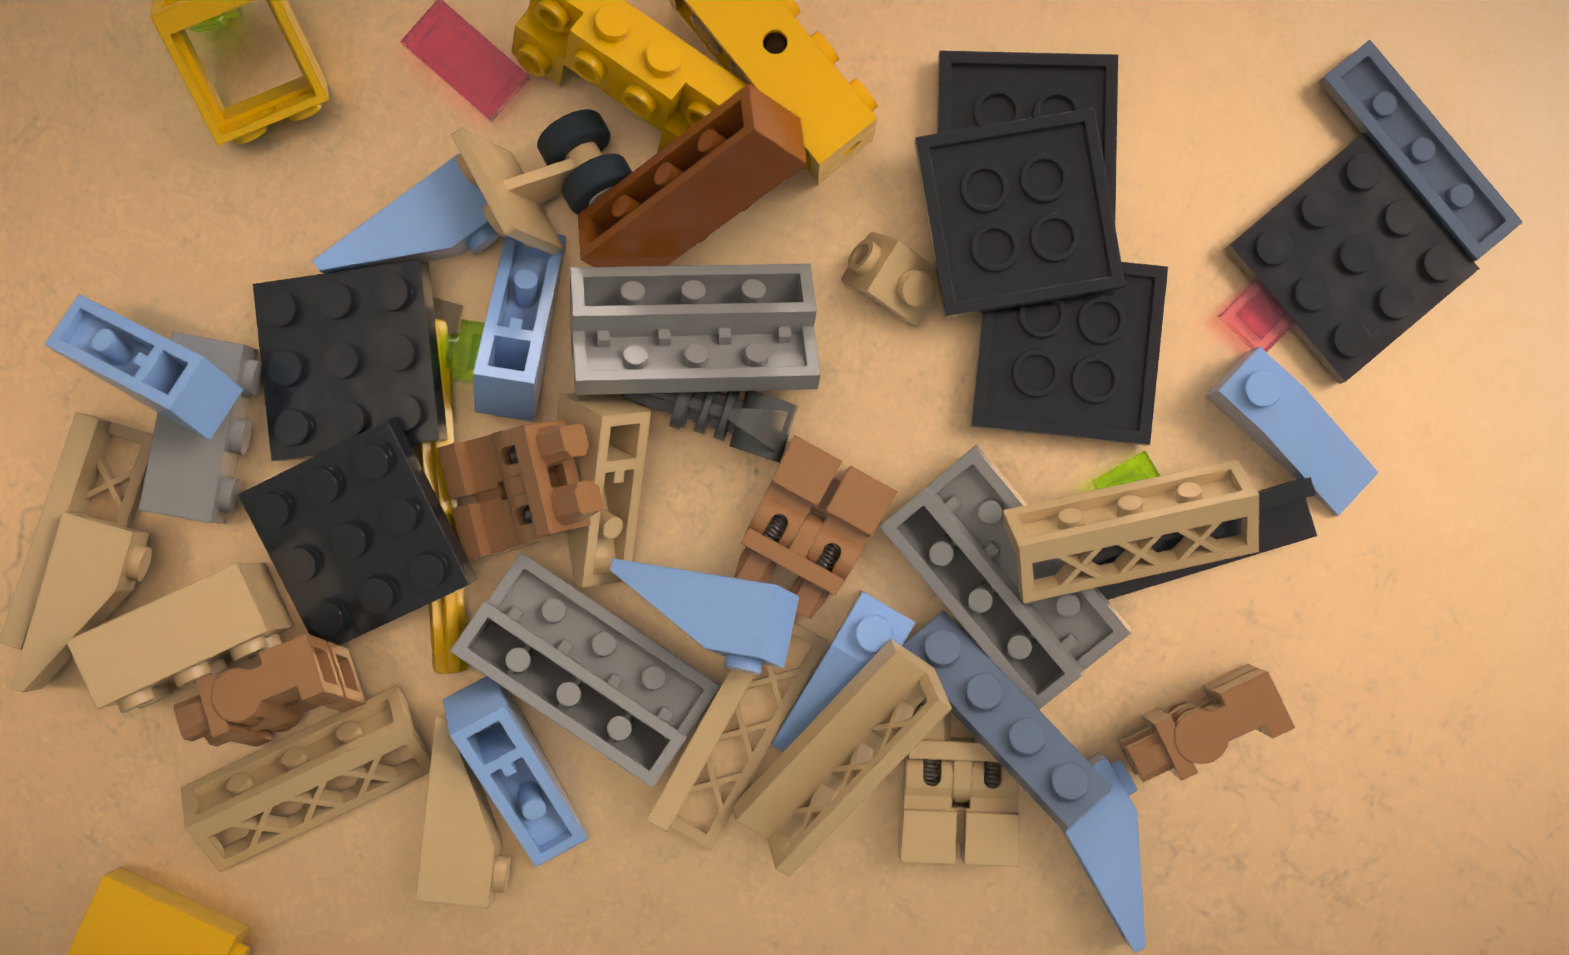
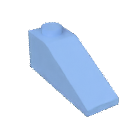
(426, 223)
(517, 331)
(145, 366)
(1292, 428)
(724, 614)
(857, 640)
(513, 769)
(1110, 851)

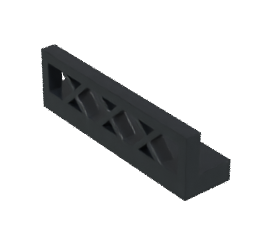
(1282, 521)

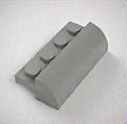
(693, 328)
(962, 552)
(585, 669)

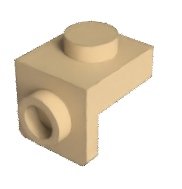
(893, 277)

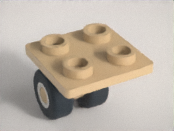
(573, 167)

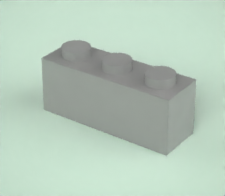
(188, 472)

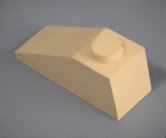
(615, 462)
(84, 582)
(460, 836)

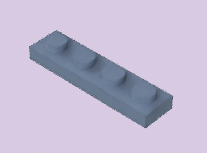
(1420, 150)
(1009, 724)

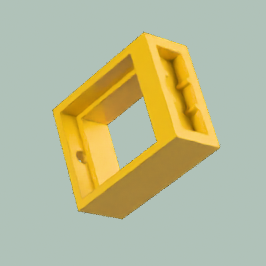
(247, 118)

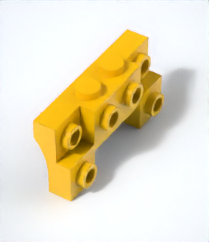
(625, 58)

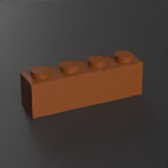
(694, 184)

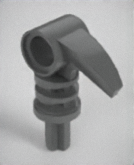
(756, 424)

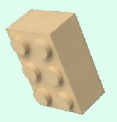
(181, 637)

